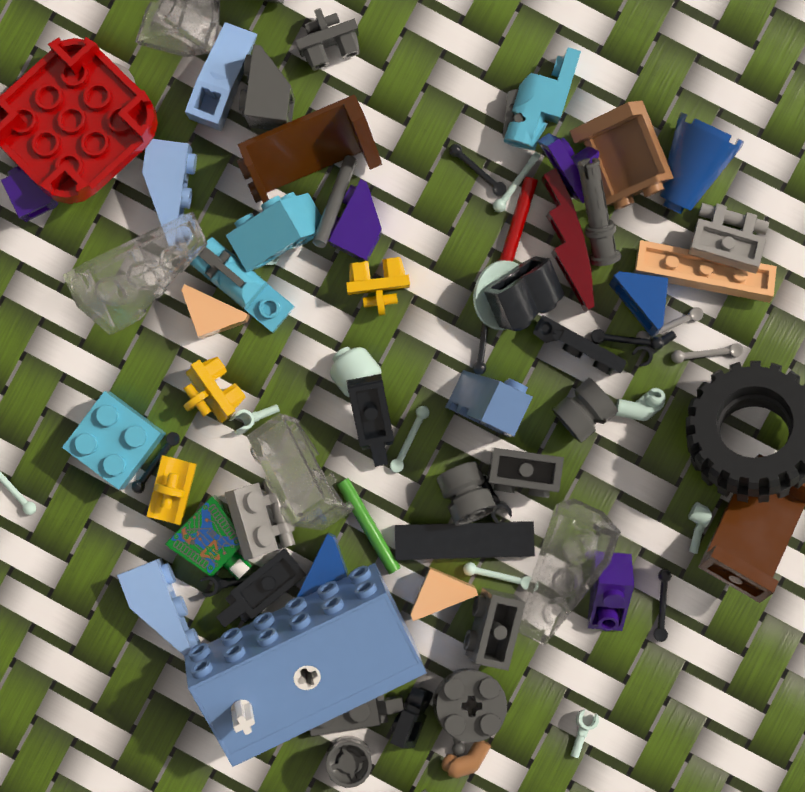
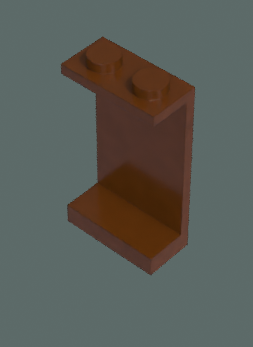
(306, 147)
(752, 542)

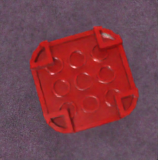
(74, 121)

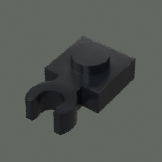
(409, 723)

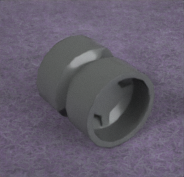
(585, 410)
(465, 491)
(348, 761)

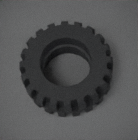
(737, 390)

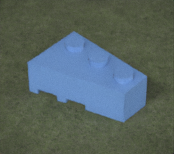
(490, 402)

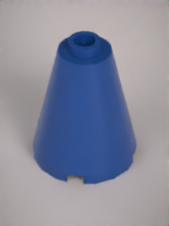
(696, 161)

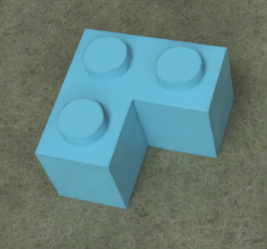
(278, 228)

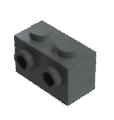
(525, 470)
(494, 628)

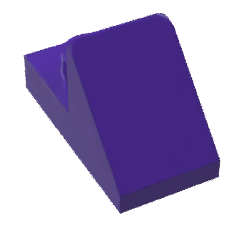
(560, 156)

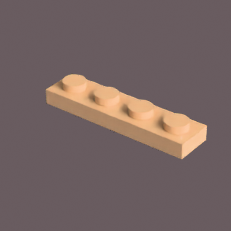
(704, 274)

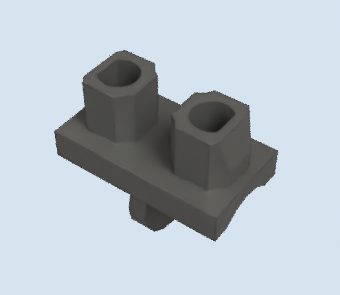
(314, 45)

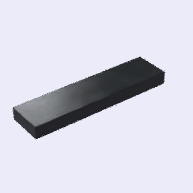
(464, 541)

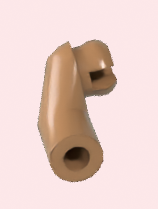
(468, 763)

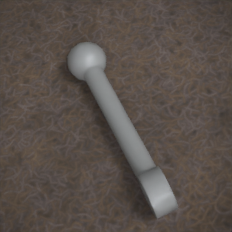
(695, 314)
(734, 350)

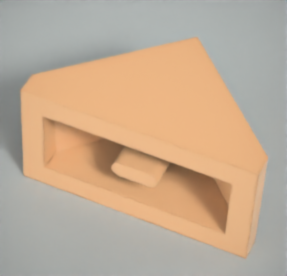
(211, 315)
(440, 592)

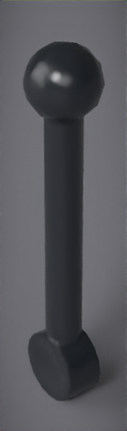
(497, 187)
(598, 337)
(480, 367)
(172, 440)
(660, 633)

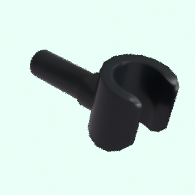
(666, 338)
(497, 501)
(221, 583)

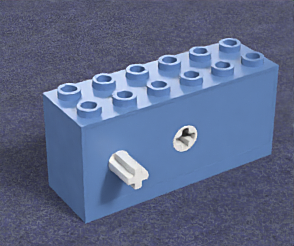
(302, 664)

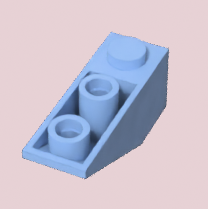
(220, 77)
(167, 175)
(154, 600)

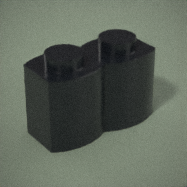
(524, 293)

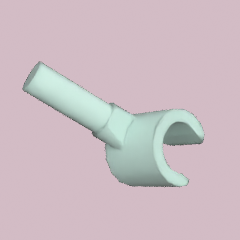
(249, 418)
(702, 516)
(582, 732)

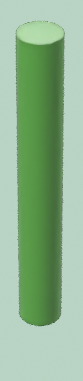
(369, 526)

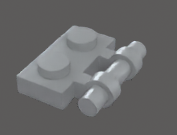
(725, 244)
(253, 522)

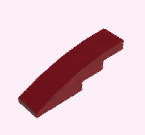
(572, 254)

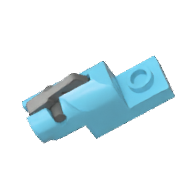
(537, 101)
(241, 286)

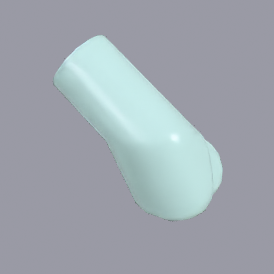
(644, 407)

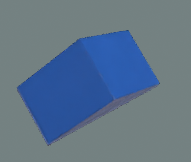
(644, 298)
(326, 567)

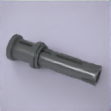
(599, 227)

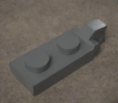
(363, 716)

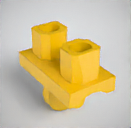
(393, 279)
(207, 391)
(171, 490)

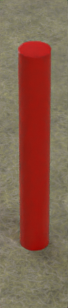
(519, 219)

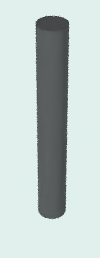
(334, 202)

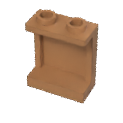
(628, 153)

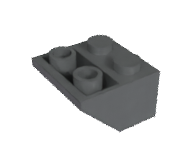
(269, 95)

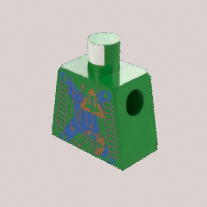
(210, 541)

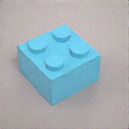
(114, 440)

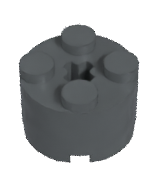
(485, 718)

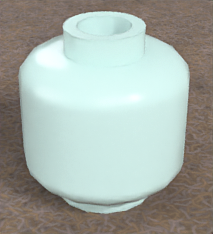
(351, 365)

